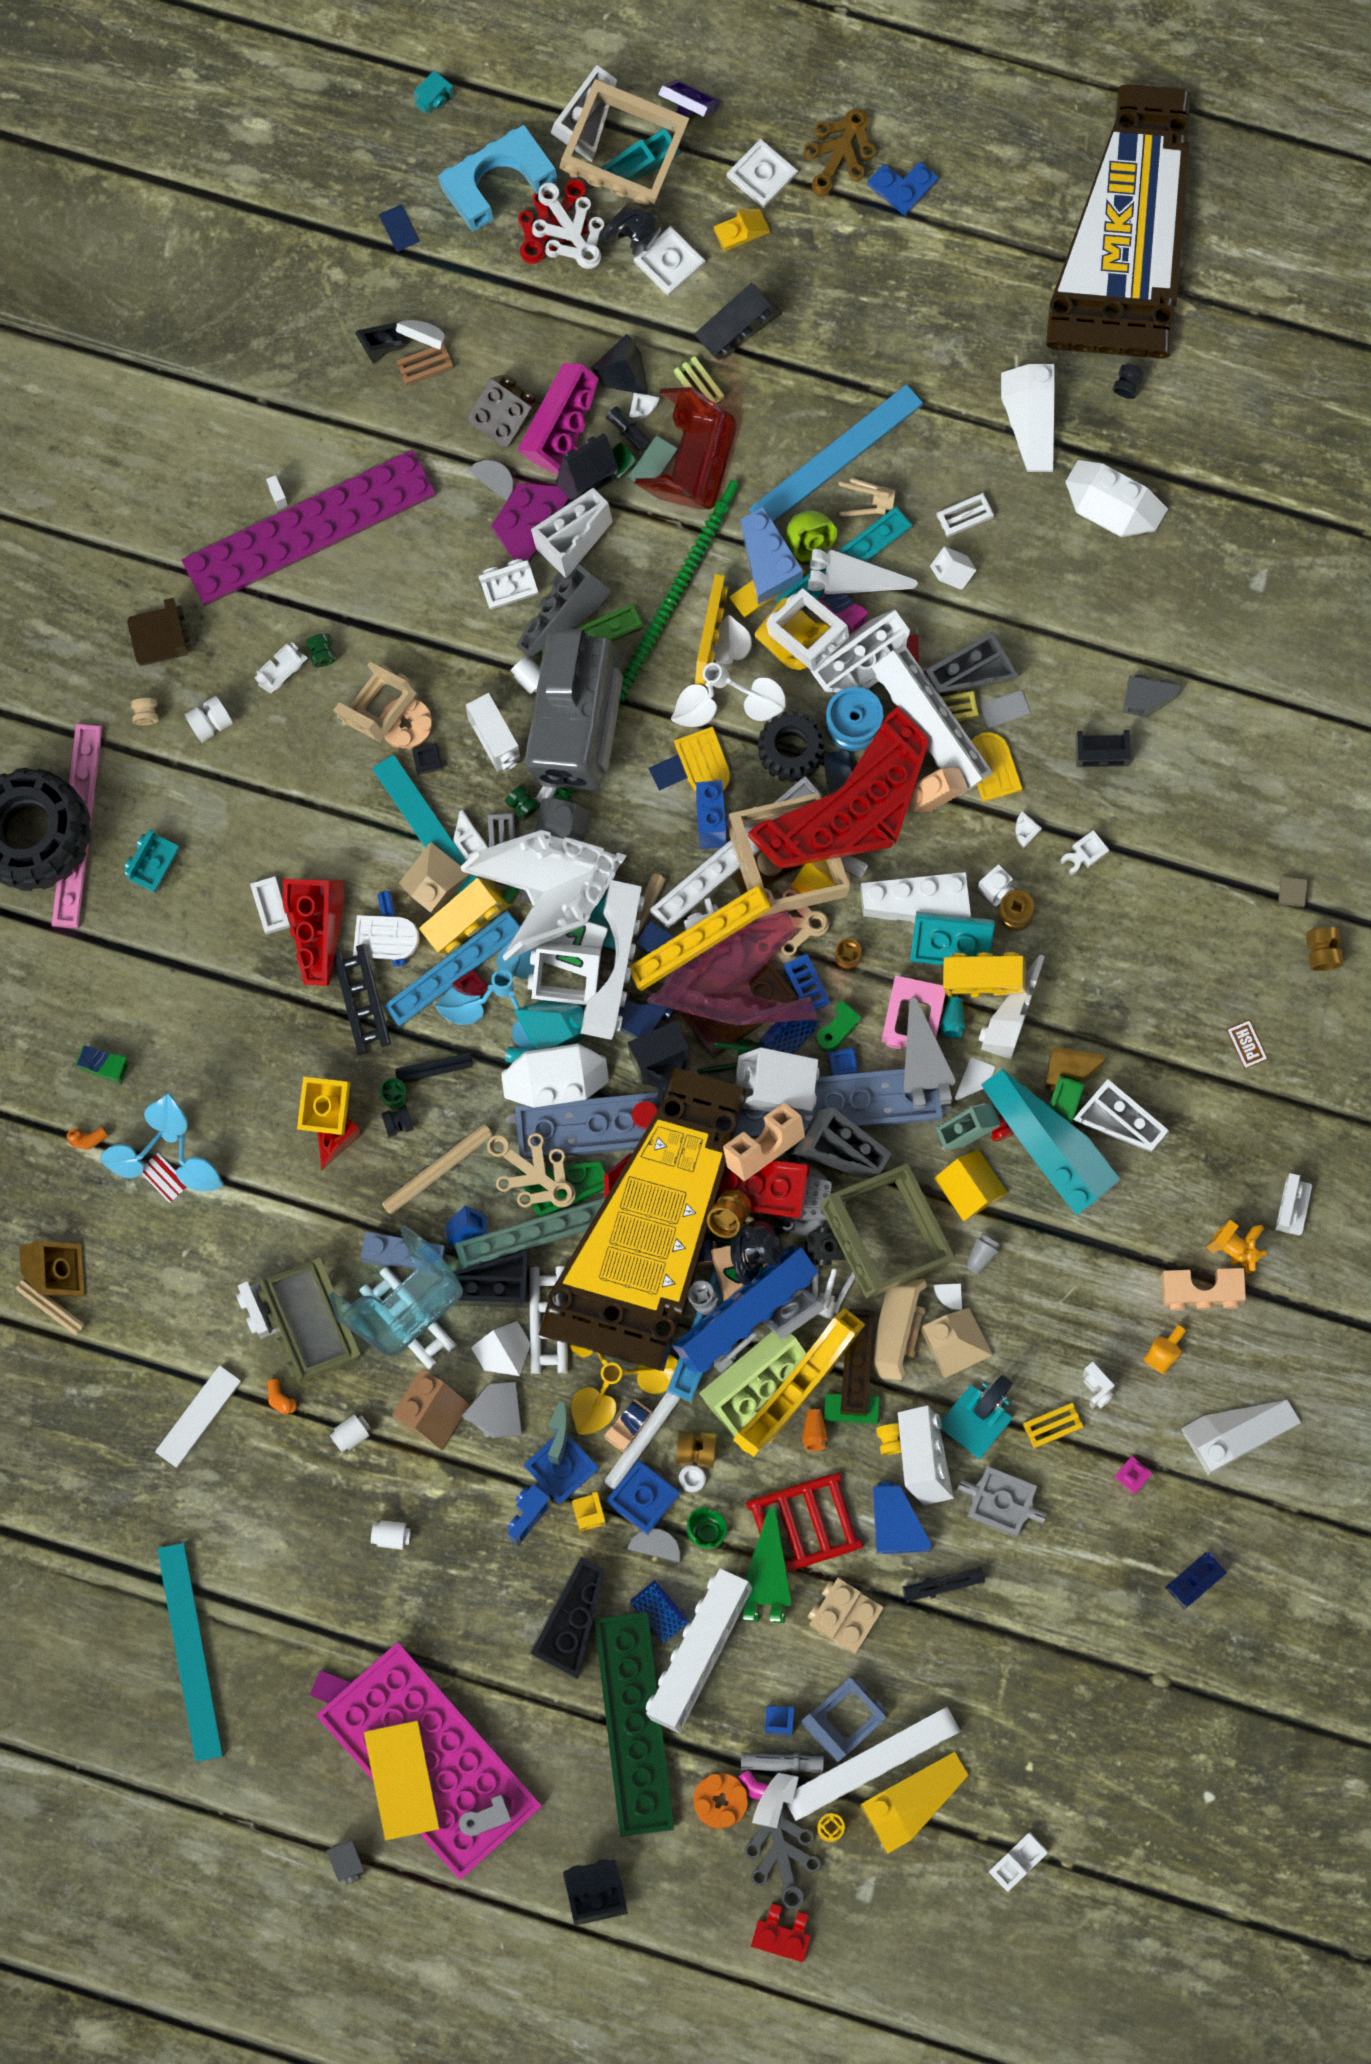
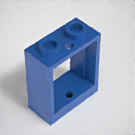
(710, 814)

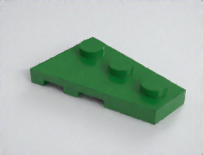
(585, 1178)

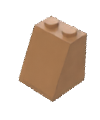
(430, 1409)

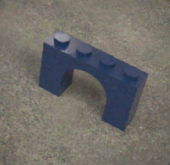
(639, 1018)

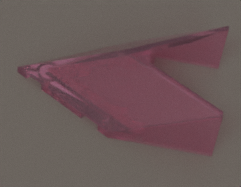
(719, 978)

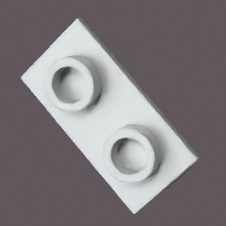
(289, 661)

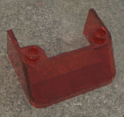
(701, 452)

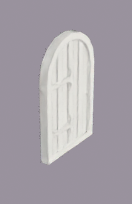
(386, 937)

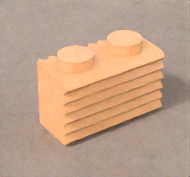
(937, 789)

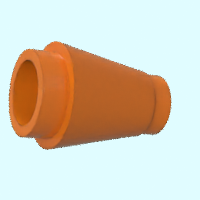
(814, 1431)

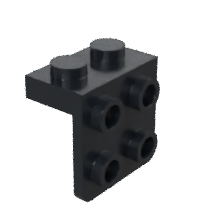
(595, 1891)

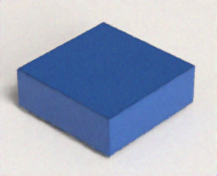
(843, 1062)

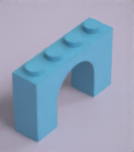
(515, 151)

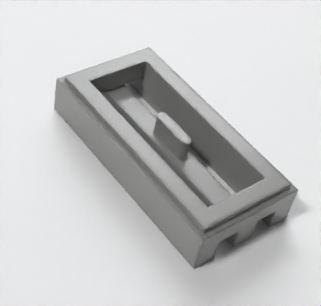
(500, 817)

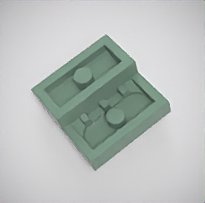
(558, 1427)

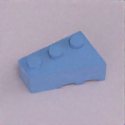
(769, 558)

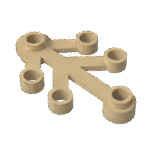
(803, 923)
(535, 1174)

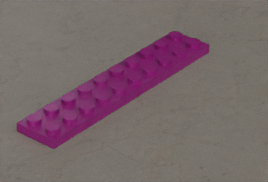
(308, 527)

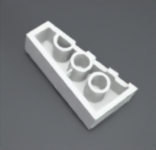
(903, 897)

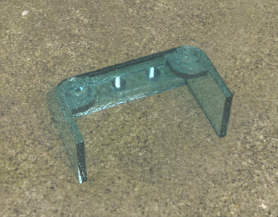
(409, 1308)

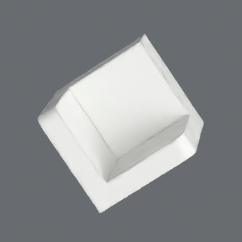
(953, 568)

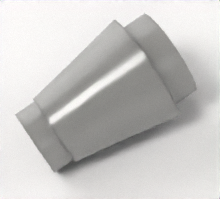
(982, 1253)

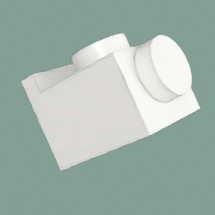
(996, 885)

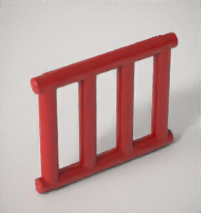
(807, 1488)

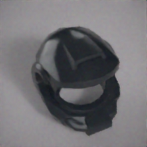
(638, 223)
(761, 1245)

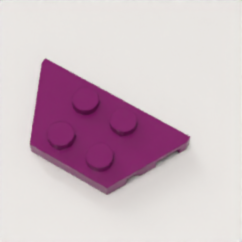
(523, 511)

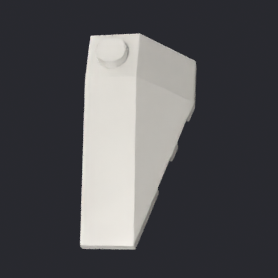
(1234, 1433)

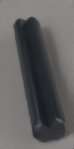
(434, 1067)

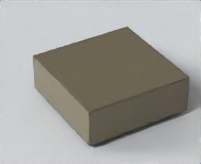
(1292, 892)

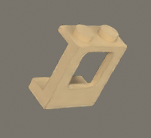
(367, 723)

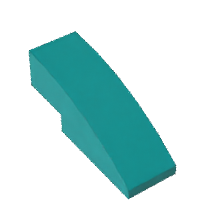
(641, 157)

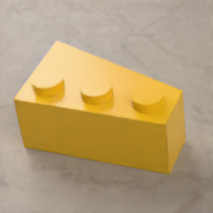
(464, 915)
(984, 974)

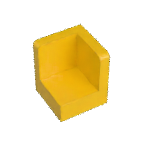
(588, 1512)

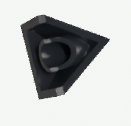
(622, 368)

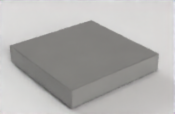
(794, 1313)

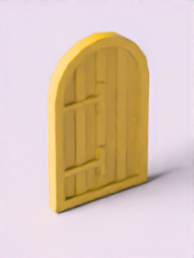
(703, 758)
(999, 759)

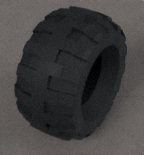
(66, 834)

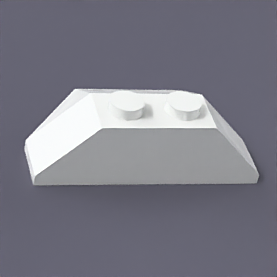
(1113, 500)
(865, 647)
(555, 1076)

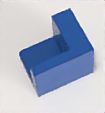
(466, 1225)
(779, 1720)

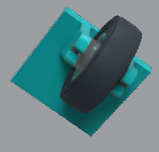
(979, 1416)

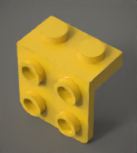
(799, 627)

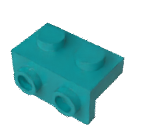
(150, 861)

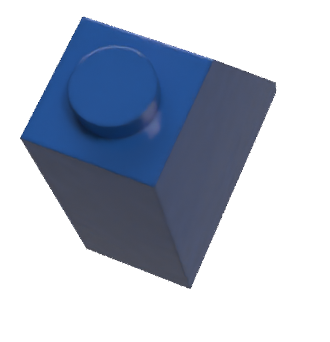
(896, 1523)

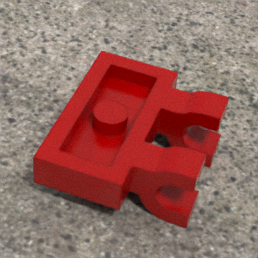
(781, 1940)

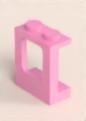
(906, 989)

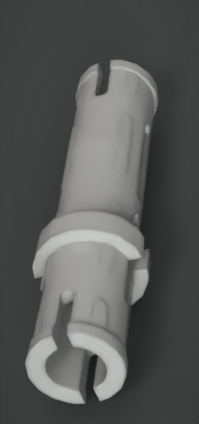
(779, 1762)

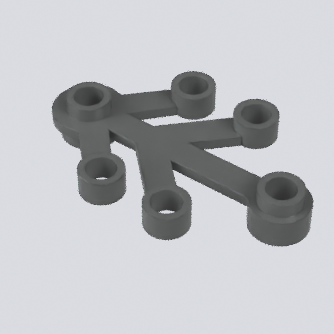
(781, 1850)

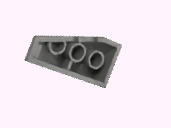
(565, 607)
(563, 821)

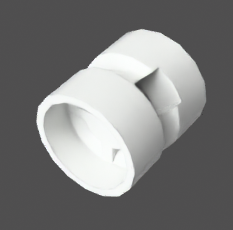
(208, 719)

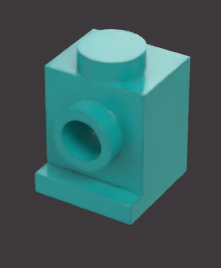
(432, 93)

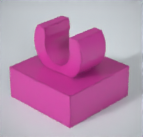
(1133, 1475)

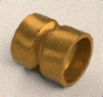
(1016, 910)
(1324, 948)
(729, 1213)
(686, 1451)

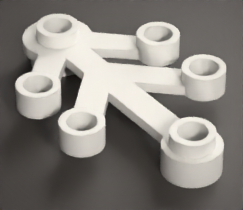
(569, 229)

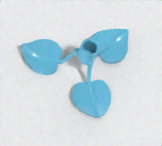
(468, 1009)
(172, 1123)

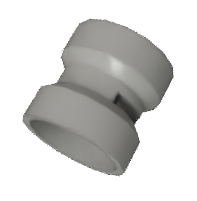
(699, 1293)

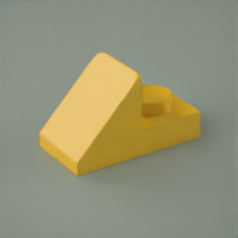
(741, 229)

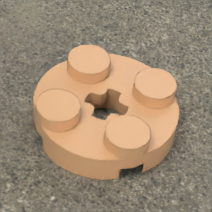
(420, 729)

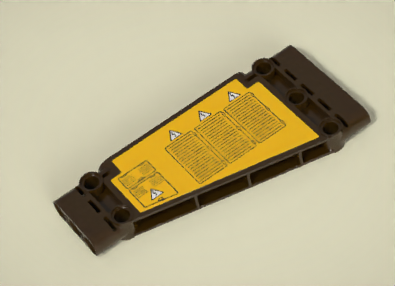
(649, 1229)

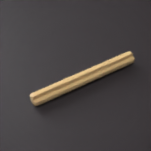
(437, 1169)

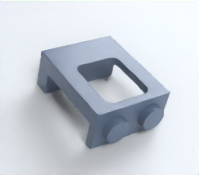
(826, 1733)

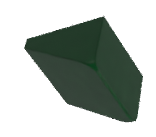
(624, 460)

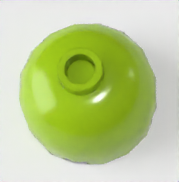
(809, 532)

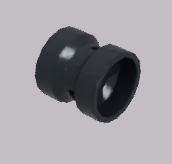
(1128, 381)
(397, 1121)

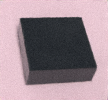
(427, 759)

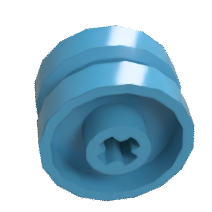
(840, 716)

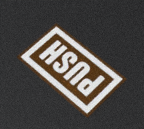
(1247, 1044)

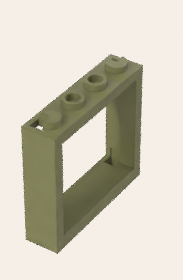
(853, 1246)

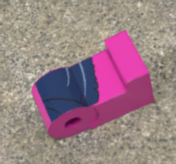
(845, 610)

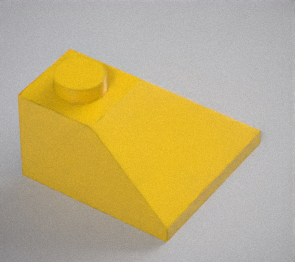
(323, 1105)

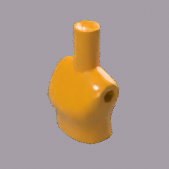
(1165, 1351)

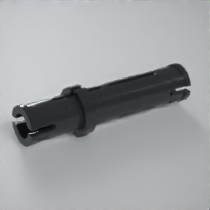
(912, 1592)

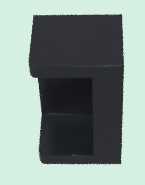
(1103, 750)

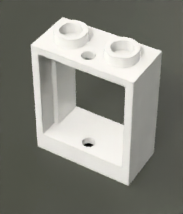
(823, 646)
(493, 733)
(564, 994)

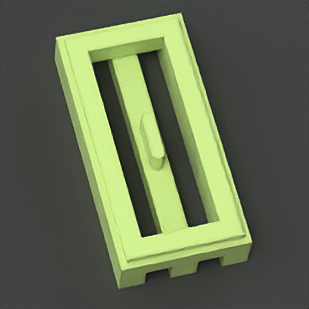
(686, 367)

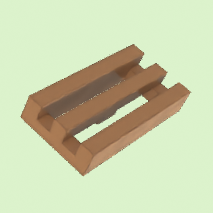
(401, 363)

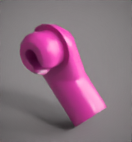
(752, 1787)

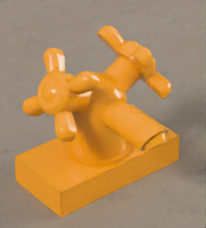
(1241, 1250)

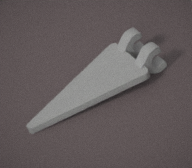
(924, 1061)

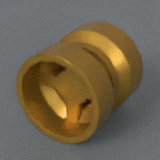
(849, 949)

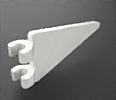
(852, 575)

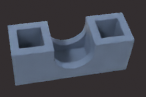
(389, 1250)

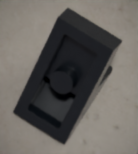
(380, 340)

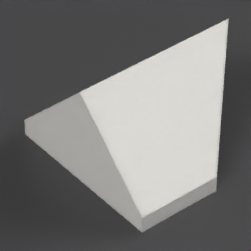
(503, 1350)

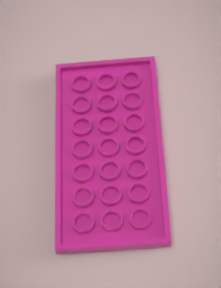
(458, 1761)

